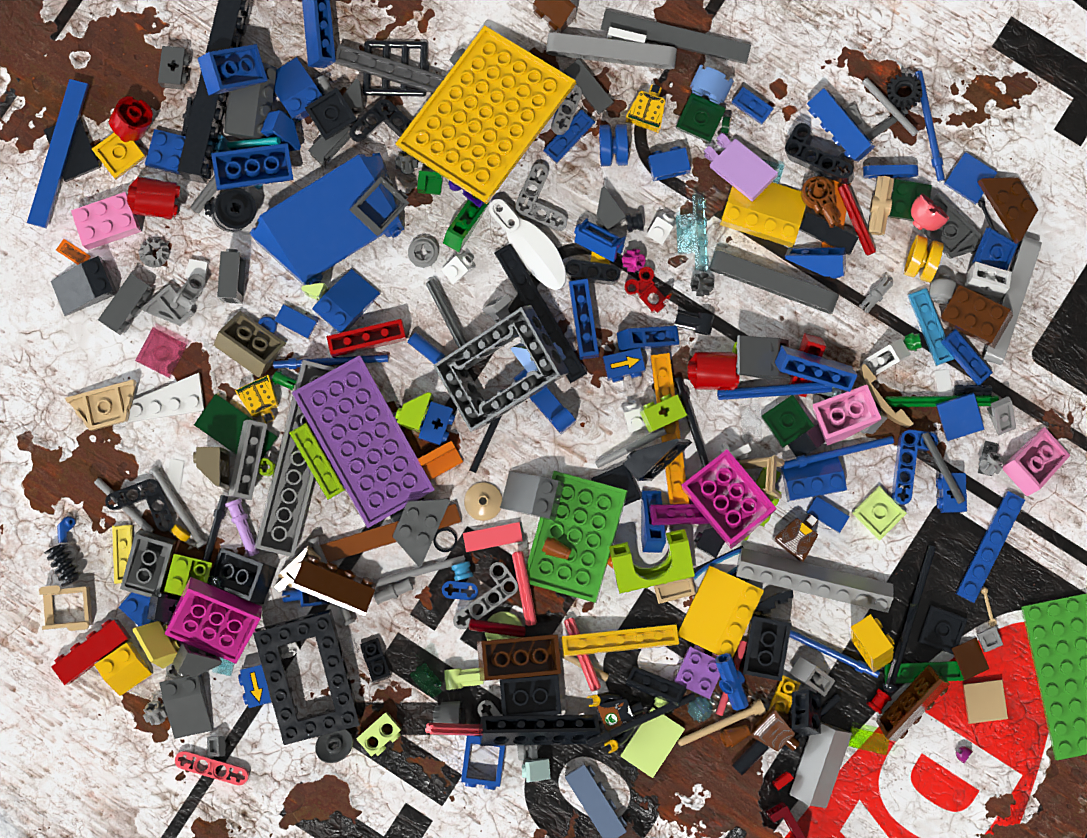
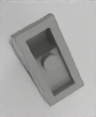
(1002, 415)

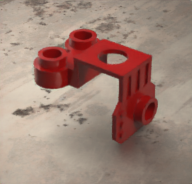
(644, 288)

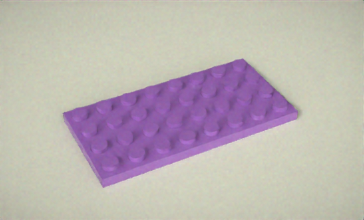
(363, 441)

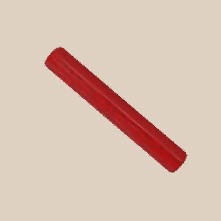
(856, 219)

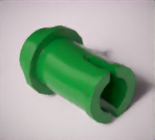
(284, 380)

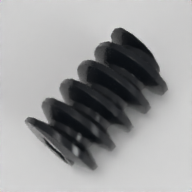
(63, 564)

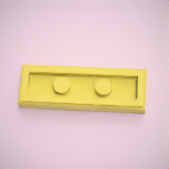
(121, 549)

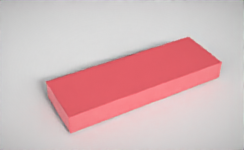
(492, 537)

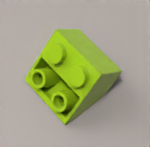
(182, 569)

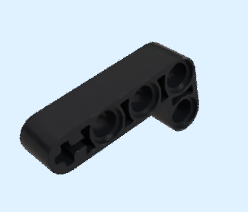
(821, 159)

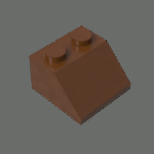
(556, 12)

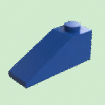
(820, 260)
(647, 338)
(652, 536)

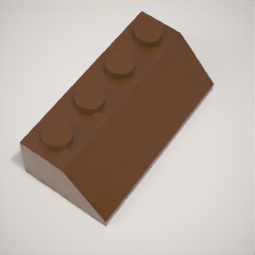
(335, 584)

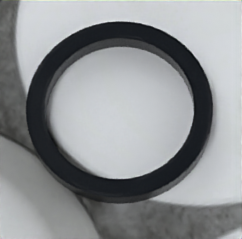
(455, 543)

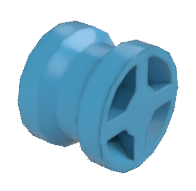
(462, 571)

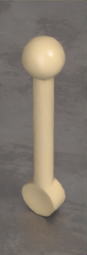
(992, 622)

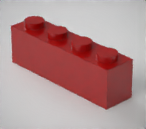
(366, 338)
(91, 651)

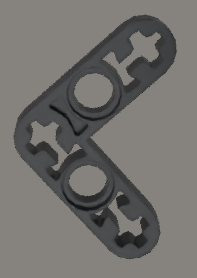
(380, 116)
(150, 498)

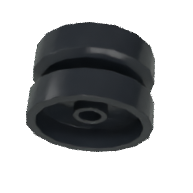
(243, 205)

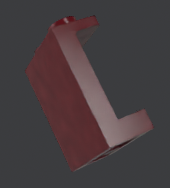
(782, 811)

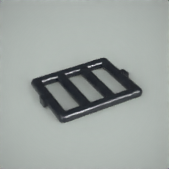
(405, 46)

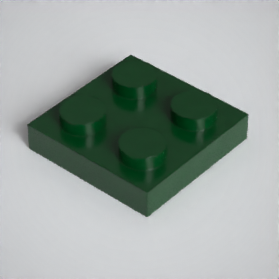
(700, 118)
(904, 195)
(787, 421)

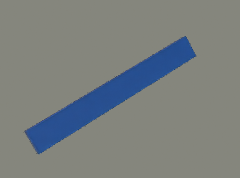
(57, 153)

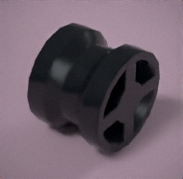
(634, 222)

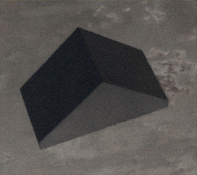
(807, 442)

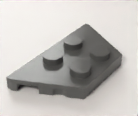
(957, 234)
(419, 525)

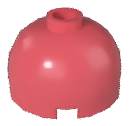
(927, 214)

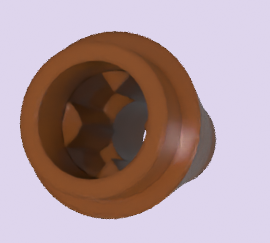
(556, 549)
(732, 736)

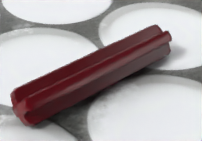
(496, 628)

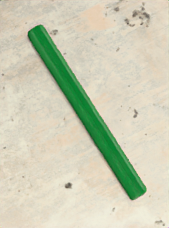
(931, 401)

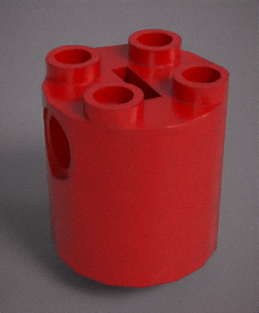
(153, 197)
(713, 371)

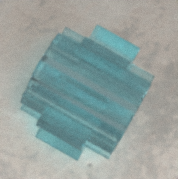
(700, 709)

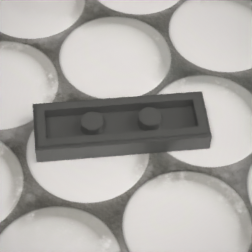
(590, 87)

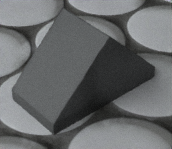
(354, 97)

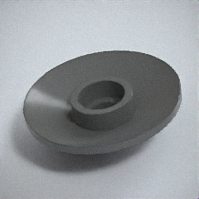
(327, 743)

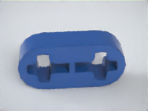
(458, 595)

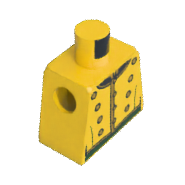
(647, 110)
(259, 398)

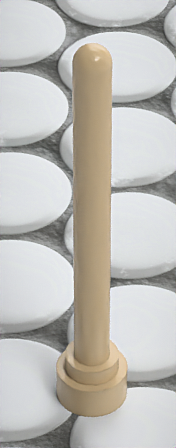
(756, 708)

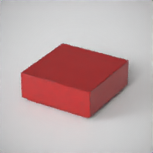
(782, 780)

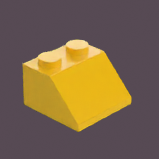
(123, 668)

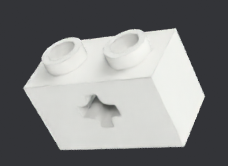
(988, 280)

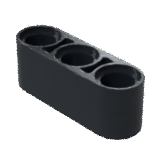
(602, 269)

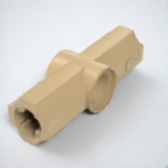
(880, 205)

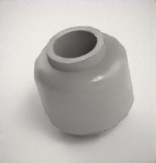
(942, 289)

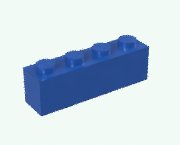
(318, 33)
(841, 125)
(583, 319)
(815, 368)

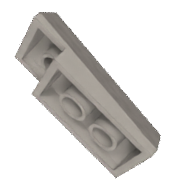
(820, 765)

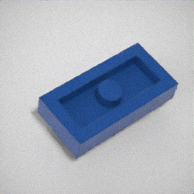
(752, 105)

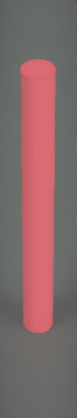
(737, 661)

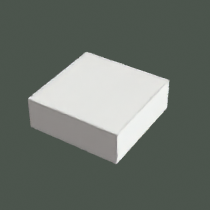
(197, 267)

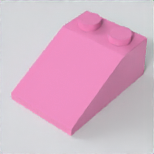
(846, 414)
(1036, 462)

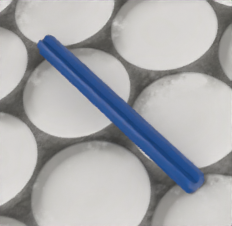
(774, 390)

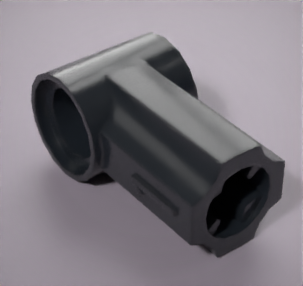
(700, 323)

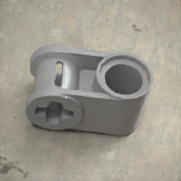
(188, 294)

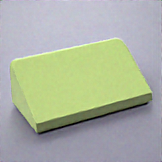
(315, 291)

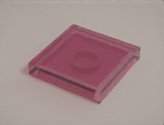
(161, 352)

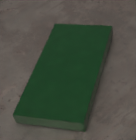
(225, 423)

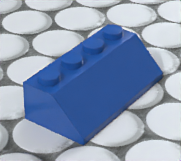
(252, 166)

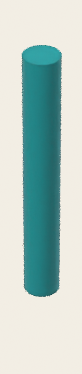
(253, 143)

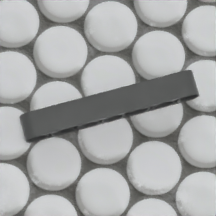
(774, 282)

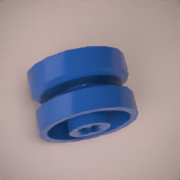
(614, 144)

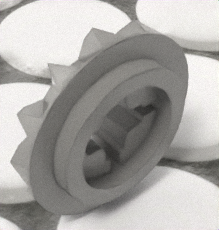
(429, 246)
(162, 253)

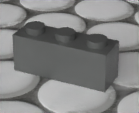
(126, 304)

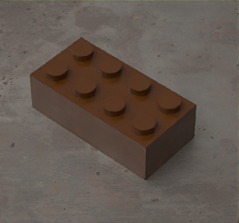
(518, 657)

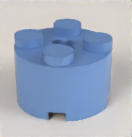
(711, 84)

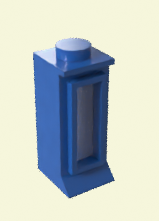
(599, 240)

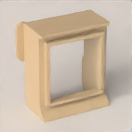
(771, 464)
(47, 593)

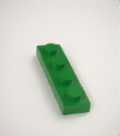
(909, 671)

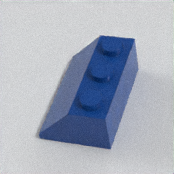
(814, 479)

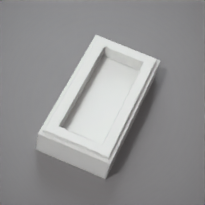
(618, 34)

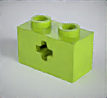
(654, 420)

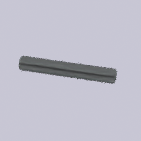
(446, 313)

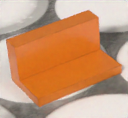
(440, 460)

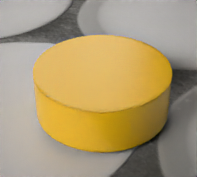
(181, 532)

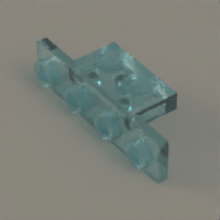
(692, 233)

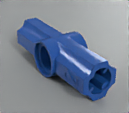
(731, 681)

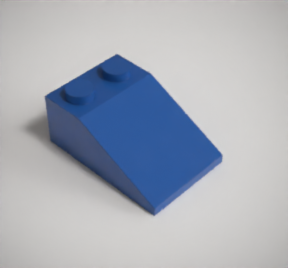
(232, 69)
(295, 89)
(346, 301)

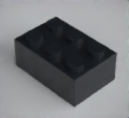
(767, 647)
(530, 696)

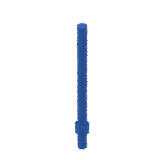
(937, 161)
(293, 363)
(802, 461)
(859, 665)

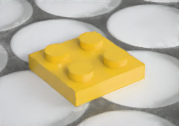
(118, 155)

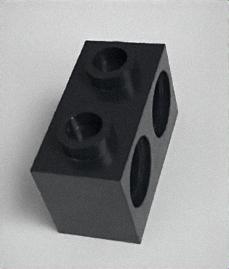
(806, 712)

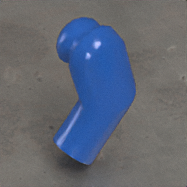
(64, 527)

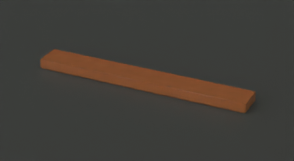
(375, 538)

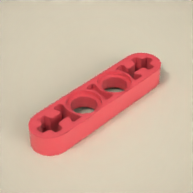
(212, 766)

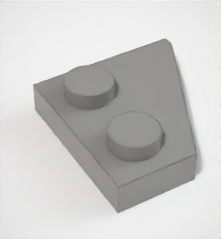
(164, 308)

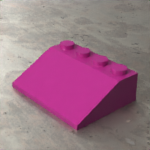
(728, 498)
(214, 620)

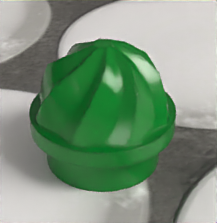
(913, 342)

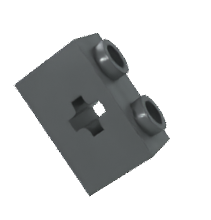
(169, 59)

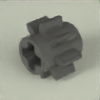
(406, 163)
(702, 284)

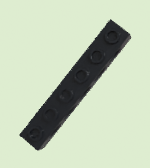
(537, 730)

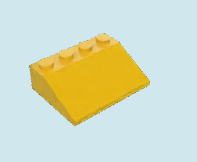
(771, 216)
(720, 612)

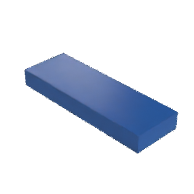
(564, 143)
(966, 357)

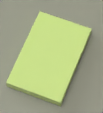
(652, 744)

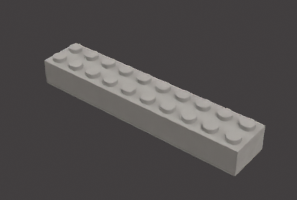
(290, 479)

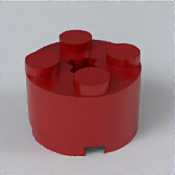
(130, 119)

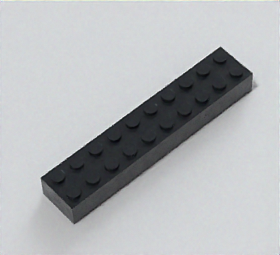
(207, 109)

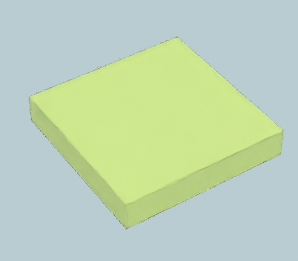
(879, 513)

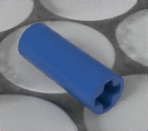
(425, 348)

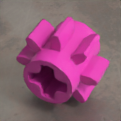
(633, 260)

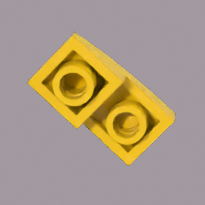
(783, 693)

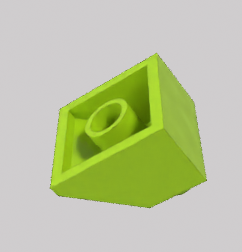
(414, 412)

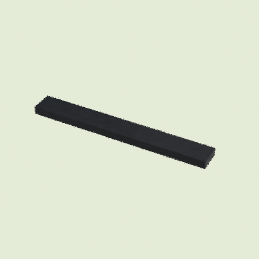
(530, 296)

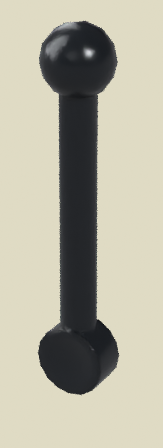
(981, 203)

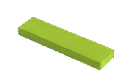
(316, 461)

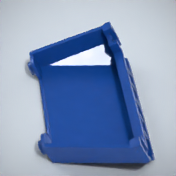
(316, 226)

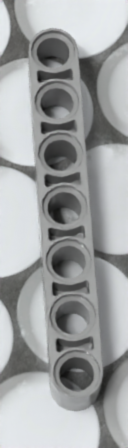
(611, 51)
(1022, 270)

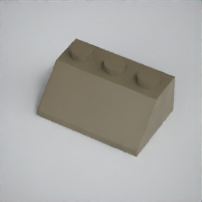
(247, 345)
(214, 464)

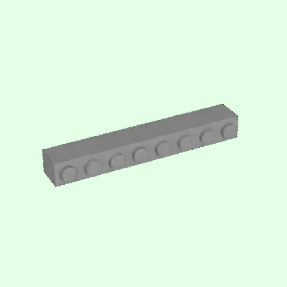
(815, 580)

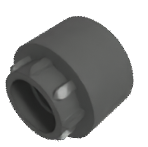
(449, 712)

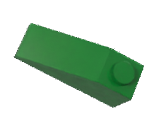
(463, 225)

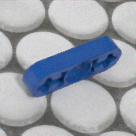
(891, 171)

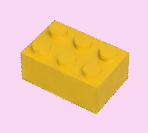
(872, 642)

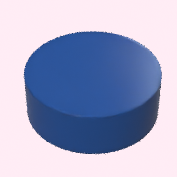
(269, 324)

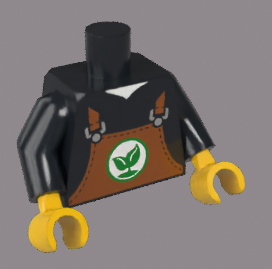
(615, 711)

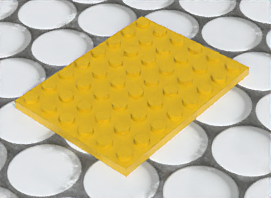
(485, 114)

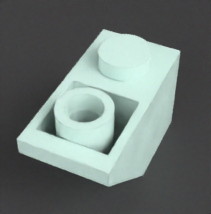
(536, 769)

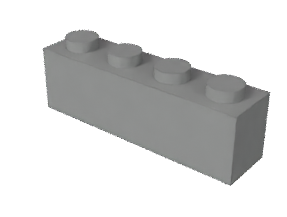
(247, 459)

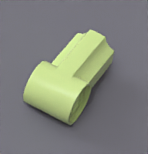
(458, 678)

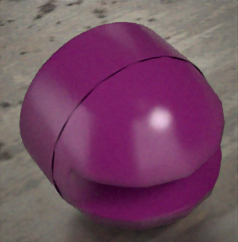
(964, 755)

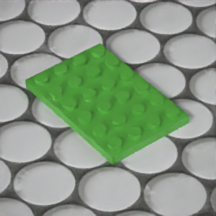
(588, 526)

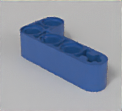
(551, 407)
(908, 468)

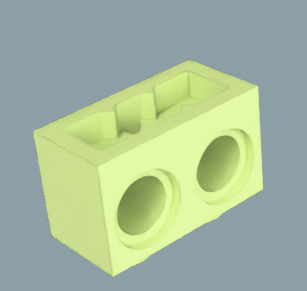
(376, 730)

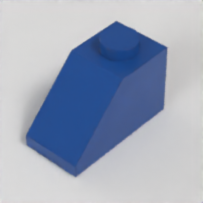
(280, 125)

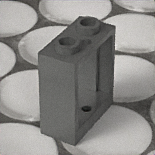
(400, 195)
(231, 276)

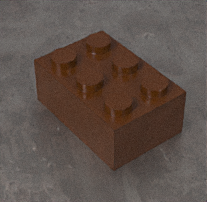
(976, 316)

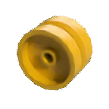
(923, 258)

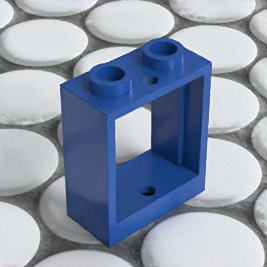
(472, 782)

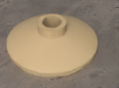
(486, 511)

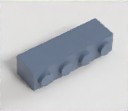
(595, 803)

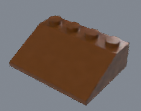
(912, 704)

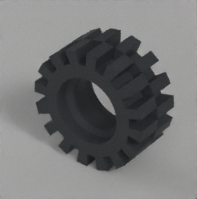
(902, 81)

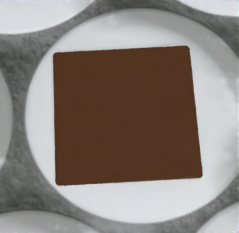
(970, 658)

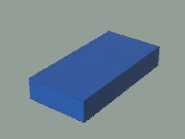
(295, 321)
(828, 514)

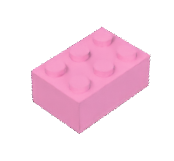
(105, 221)

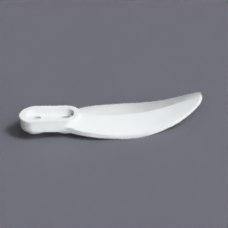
(531, 246)

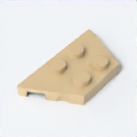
(104, 405)

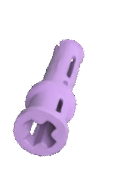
(240, 518)

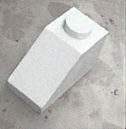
(887, 357)

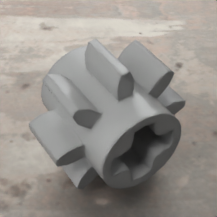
(990, 463)
(155, 713)

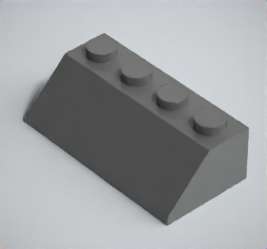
(249, 107)

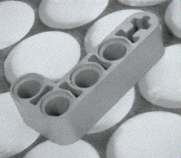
(484, 601)

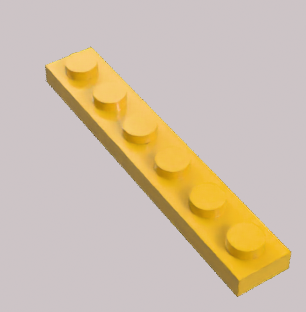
(620, 640)

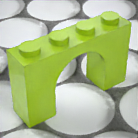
(675, 567)

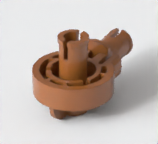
(818, 200)

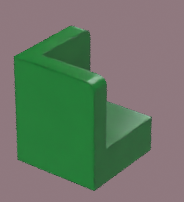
(429, 183)

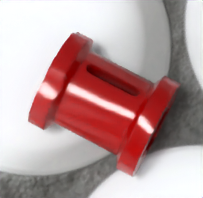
(879, 701)

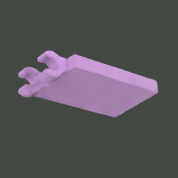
(740, 167)

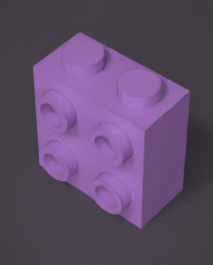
(698, 672)

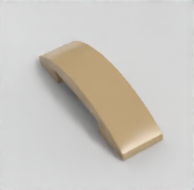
(898, 417)

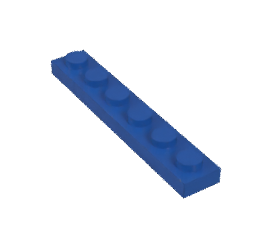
(990, 546)

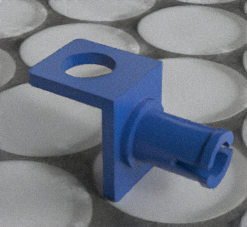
(298, 595)

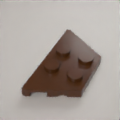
(1010, 203)

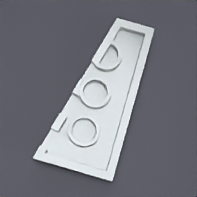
(172, 400)

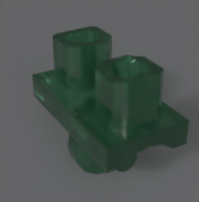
(427, 680)

